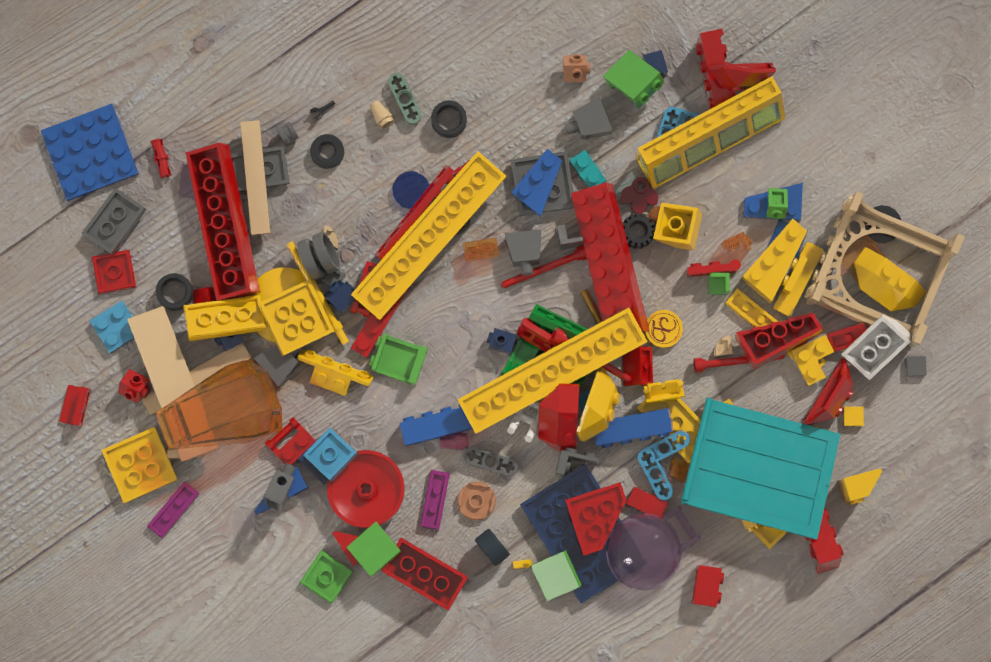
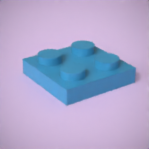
(113, 327)
(330, 454)

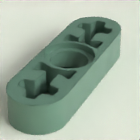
(415, 109)

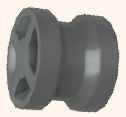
(287, 133)

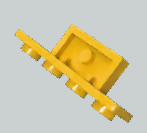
(797, 280)
(332, 374)

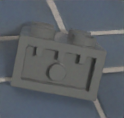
(564, 464)

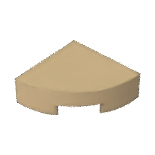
(332, 235)
(723, 347)

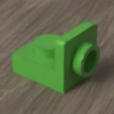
(777, 203)

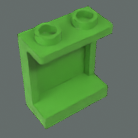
(634, 78)
(398, 359)

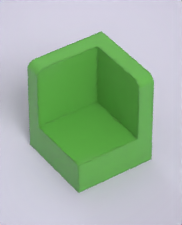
(718, 283)

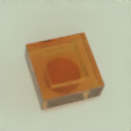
(678, 470)

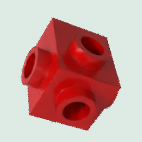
(134, 386)

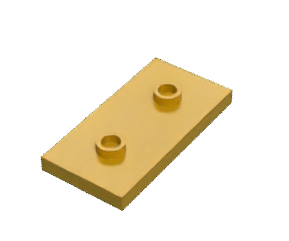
(224, 318)

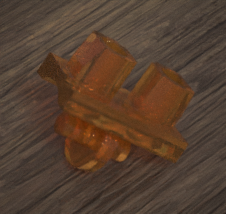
(481, 249)

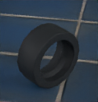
(452, 105)
(174, 277)

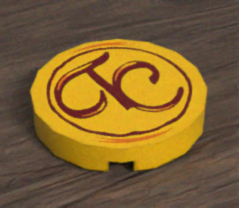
(664, 329)

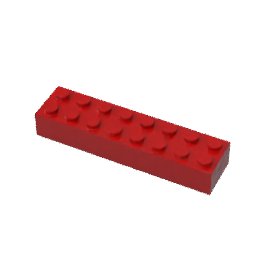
(222, 222)
(608, 253)

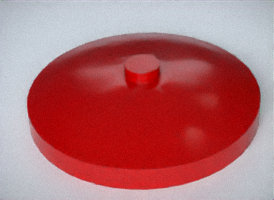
(367, 490)

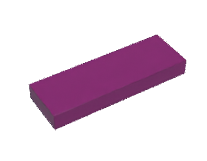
(435, 500)
(173, 510)

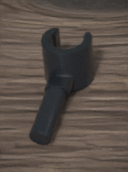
(322, 109)

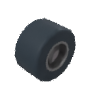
(492, 547)

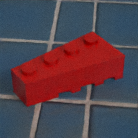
(712, 53)

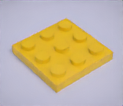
(295, 317)
(139, 465)

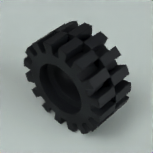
(646, 223)

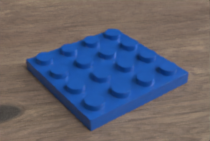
(89, 152)

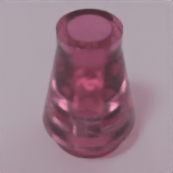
(456, 441)

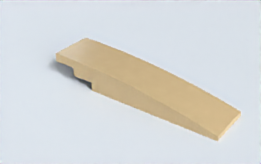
(164, 363)

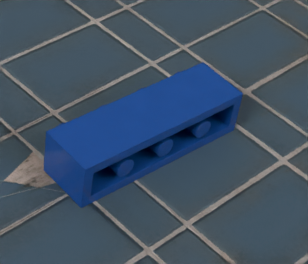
(434, 426)
(636, 426)

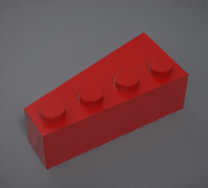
(778, 338)
(825, 547)

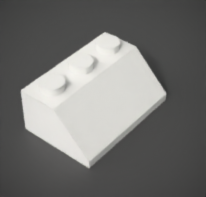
(877, 346)

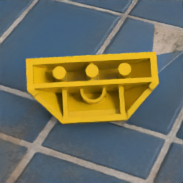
(886, 281)
(599, 406)

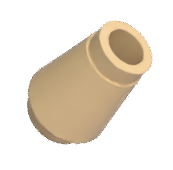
(382, 116)

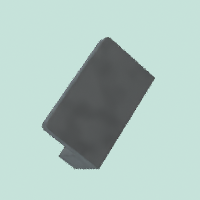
(564, 242)

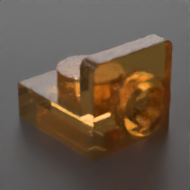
(733, 242)

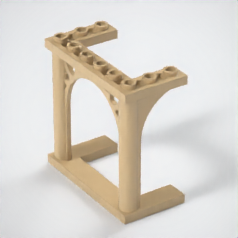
(857, 210)

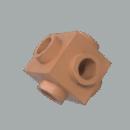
(575, 68)

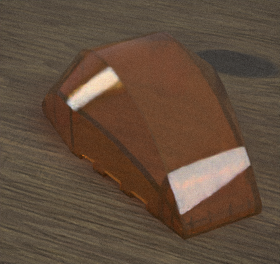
(223, 409)

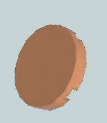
(476, 500)

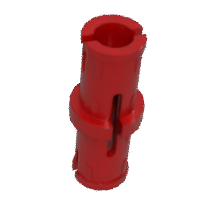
(161, 158)

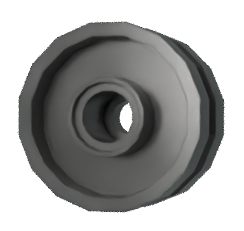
(318, 255)

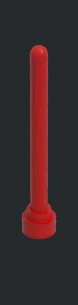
(579, 254)
(559, 337)
(701, 364)

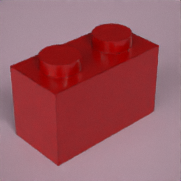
(707, 586)

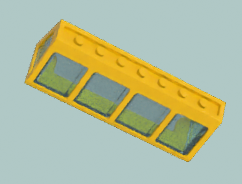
(711, 133)

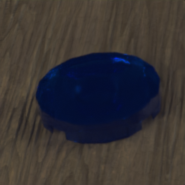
(409, 188)

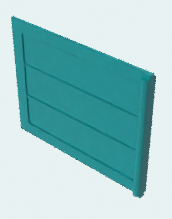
(761, 468)

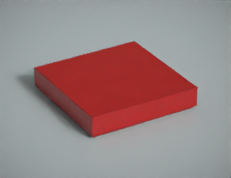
(114, 272)

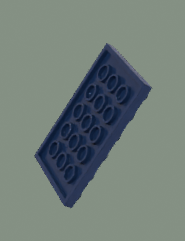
(555, 528)

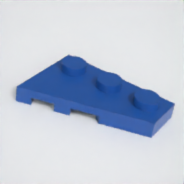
(538, 182)
(757, 205)

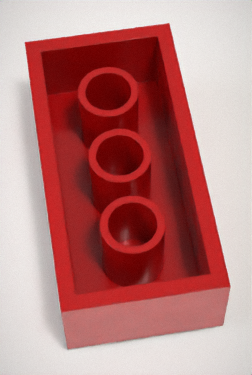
(425, 574)

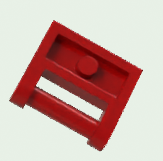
(295, 446)

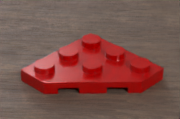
(595, 515)

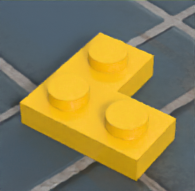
(807, 357)

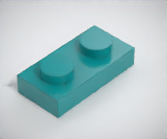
(587, 169)

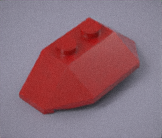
(741, 75)
(832, 395)
(559, 417)

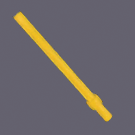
(337, 326)

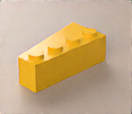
(775, 261)

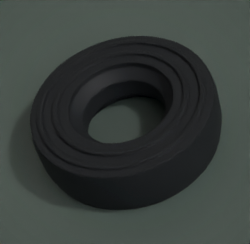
(327, 162)

